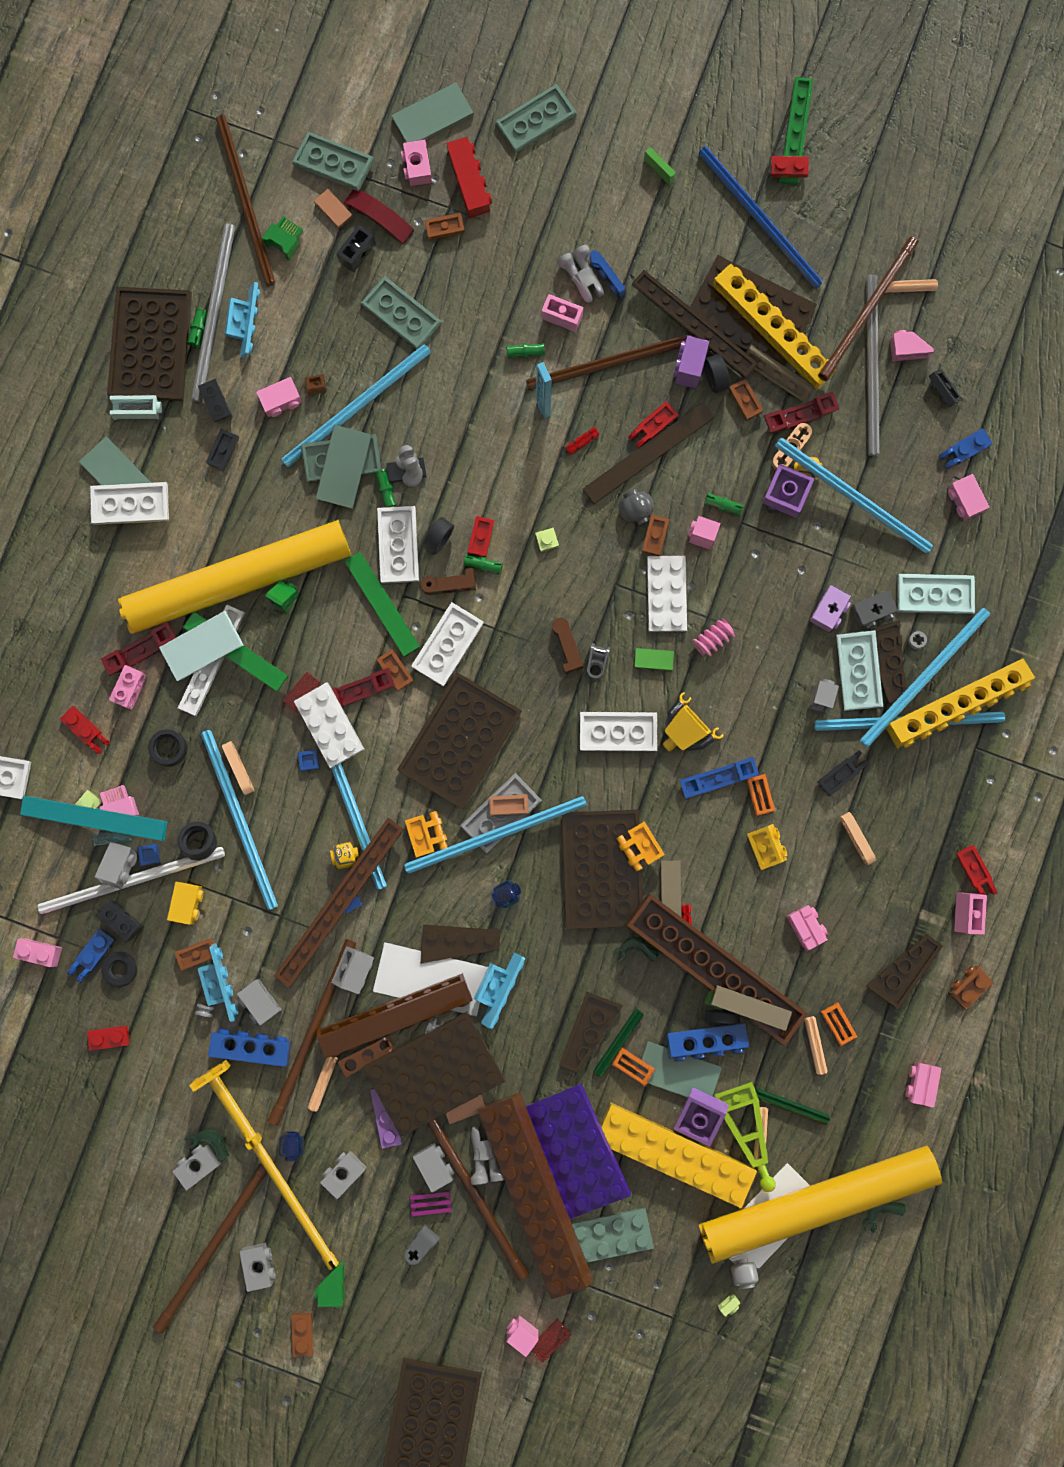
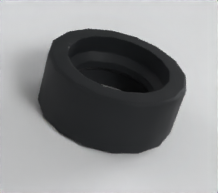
(717, 373)
(438, 535)
(153, 747)
(189, 830)

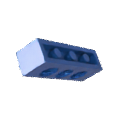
(736, 1033)
(219, 1049)

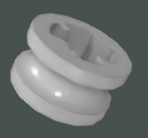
(921, 635)
(204, 1010)

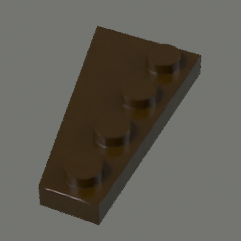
(890, 660)
(452, 942)
(903, 974)
(590, 1025)

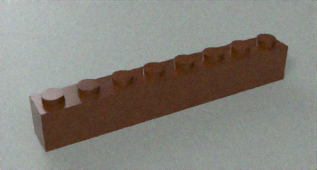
(394, 1016)

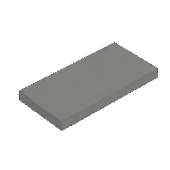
(481, 821)

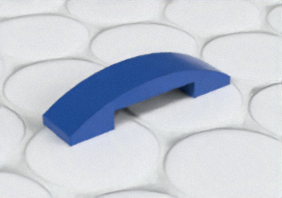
(719, 777)

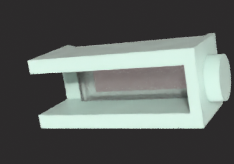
(135, 407)

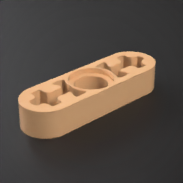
(795, 433)
(238, 768)
(858, 838)

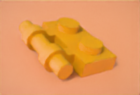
(420, 836)
(646, 844)

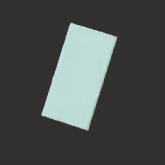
(935, 594)
(201, 646)
(859, 670)

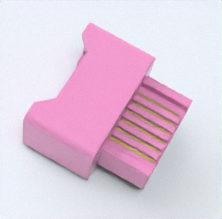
(118, 801)

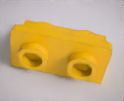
(767, 846)

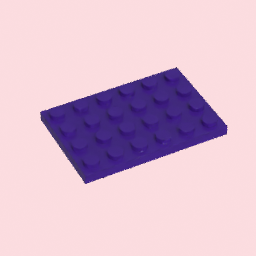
(577, 1151)

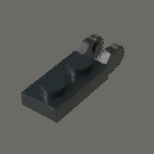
(841, 774)

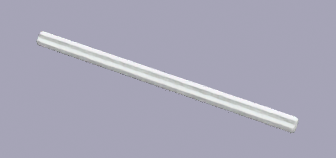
(134, 879)

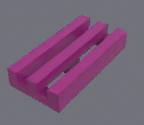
(432, 1203)

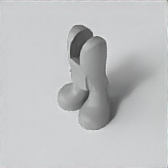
(585, 276)
(408, 461)
(482, 1152)

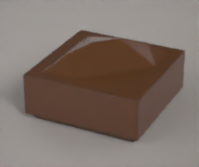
(315, 384)

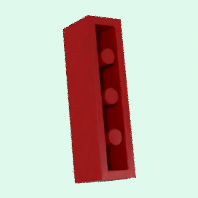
(468, 177)

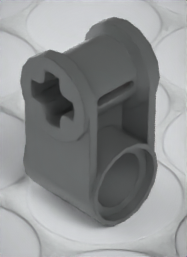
(597, 659)
(423, 1243)

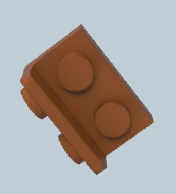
(970, 986)

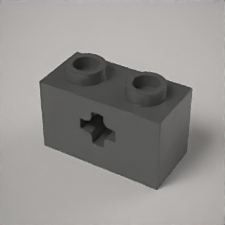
(882, 602)

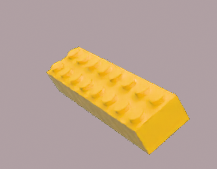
(677, 1155)

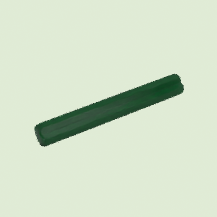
(618, 1043)
(793, 1107)

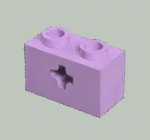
(836, 599)

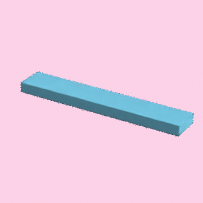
(543, 390)

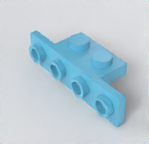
(240, 319)
(215, 983)
(496, 987)

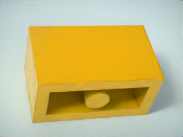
(185, 903)

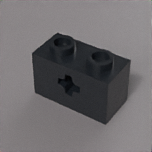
(356, 248)
(215, 400)
(120, 921)

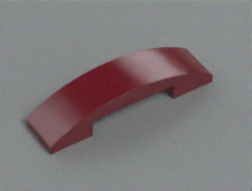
(380, 214)
(802, 413)
(138, 650)
(364, 688)

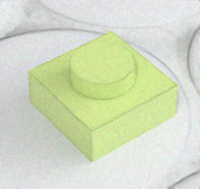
(547, 540)
(89, 800)
(729, 1305)

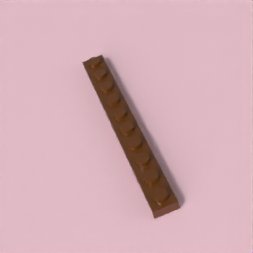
(339, 902)

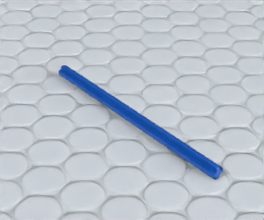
(760, 217)

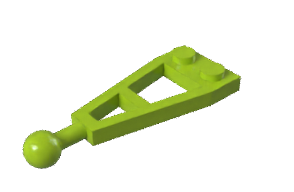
(738, 1098)

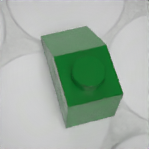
(282, 595)
(331, 1289)

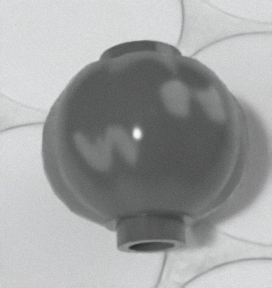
(636, 507)

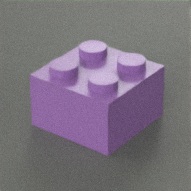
(690, 362)
(788, 490)
(701, 1116)

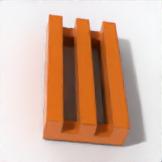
(751, 790)
(830, 1010)
(647, 1075)

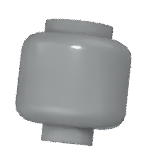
(744, 1274)

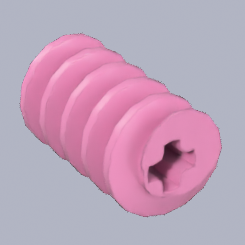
(713, 637)

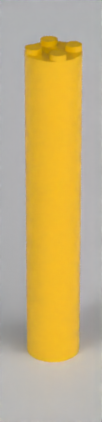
(234, 577)
(820, 1204)

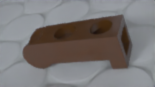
(449, 584)
(562, 629)
(357, 1060)

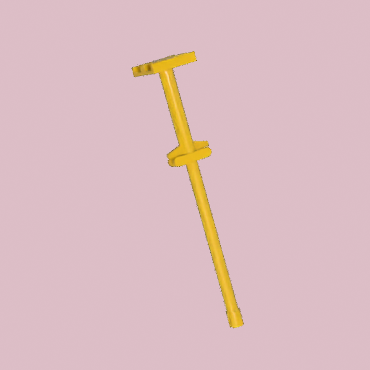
(253, 1142)

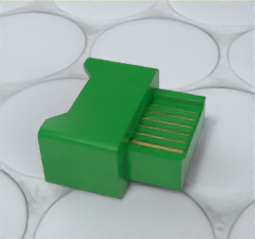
(283, 237)

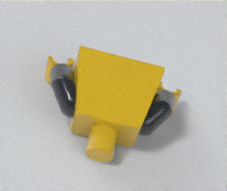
(686, 728)

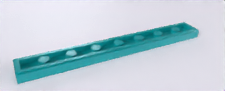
(94, 818)

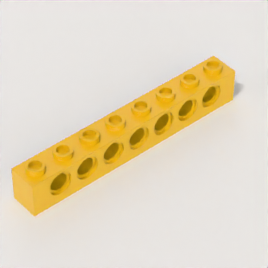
(762, 324)
(1017, 671)

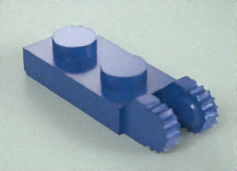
(606, 272)
(967, 448)
(92, 954)

